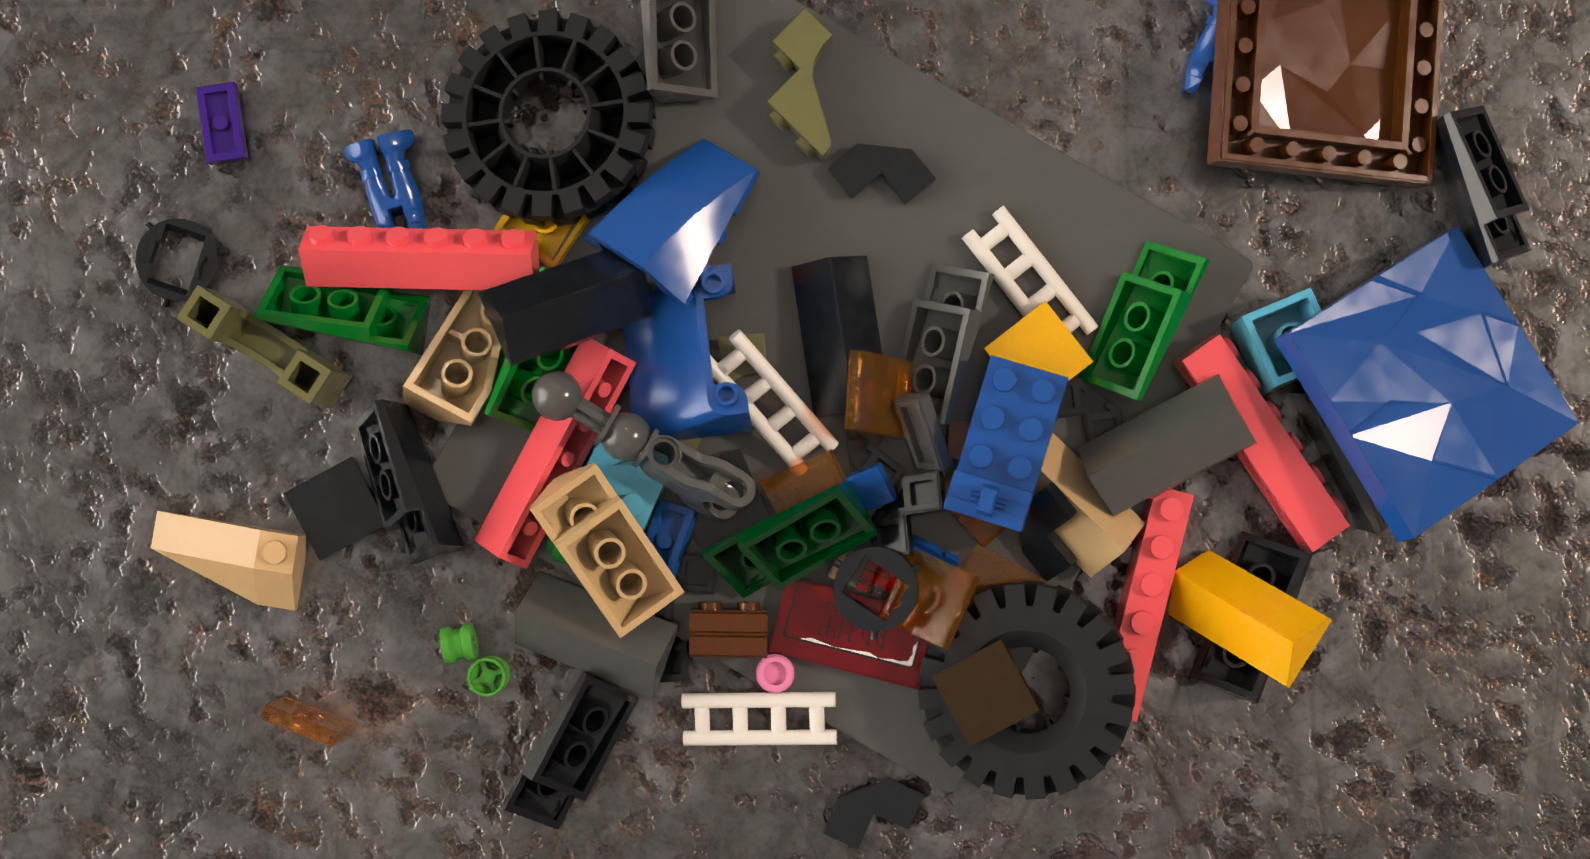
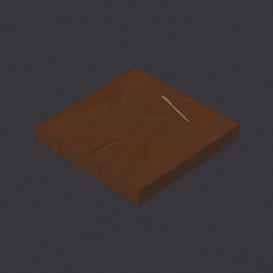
(1328, 88)

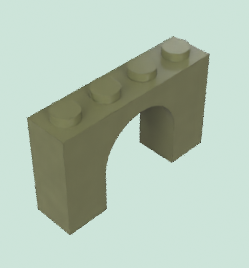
(298, 366)

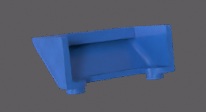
(674, 369)

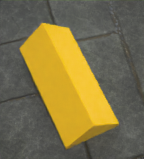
(1246, 616)

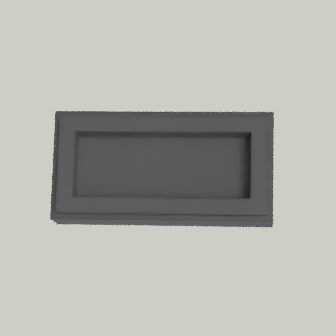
(923, 431)

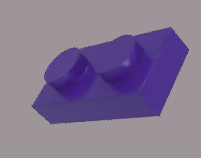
(221, 123)

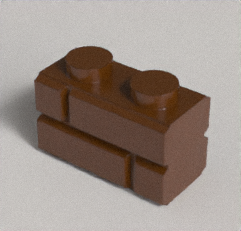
(728, 631)

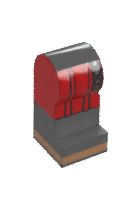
(868, 577)

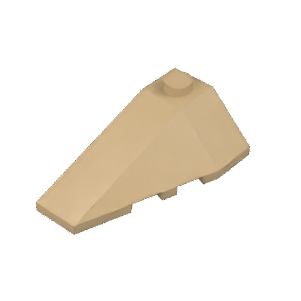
(458, 365)
(244, 558)

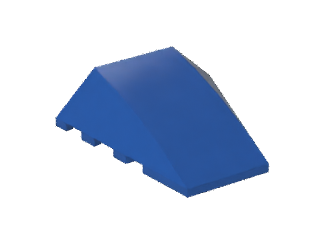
(677, 217)

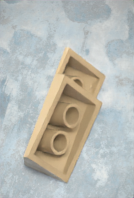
(1093, 531)
(605, 547)

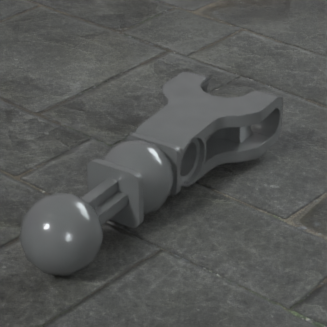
(627, 437)

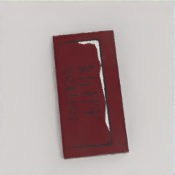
(817, 632)

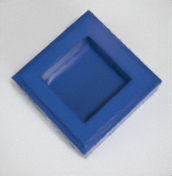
(872, 486)

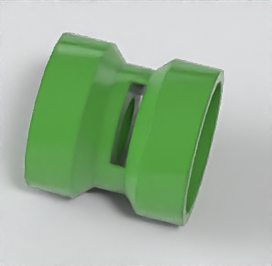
(482, 678)

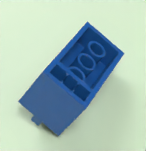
(1006, 443)

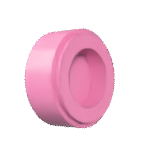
(775, 673)

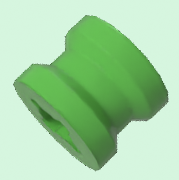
(459, 643)

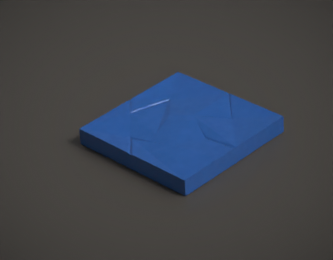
(1427, 383)

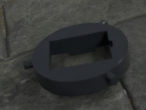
(150, 251)
(858, 613)

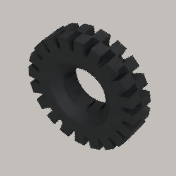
(593, 166)
(1098, 704)

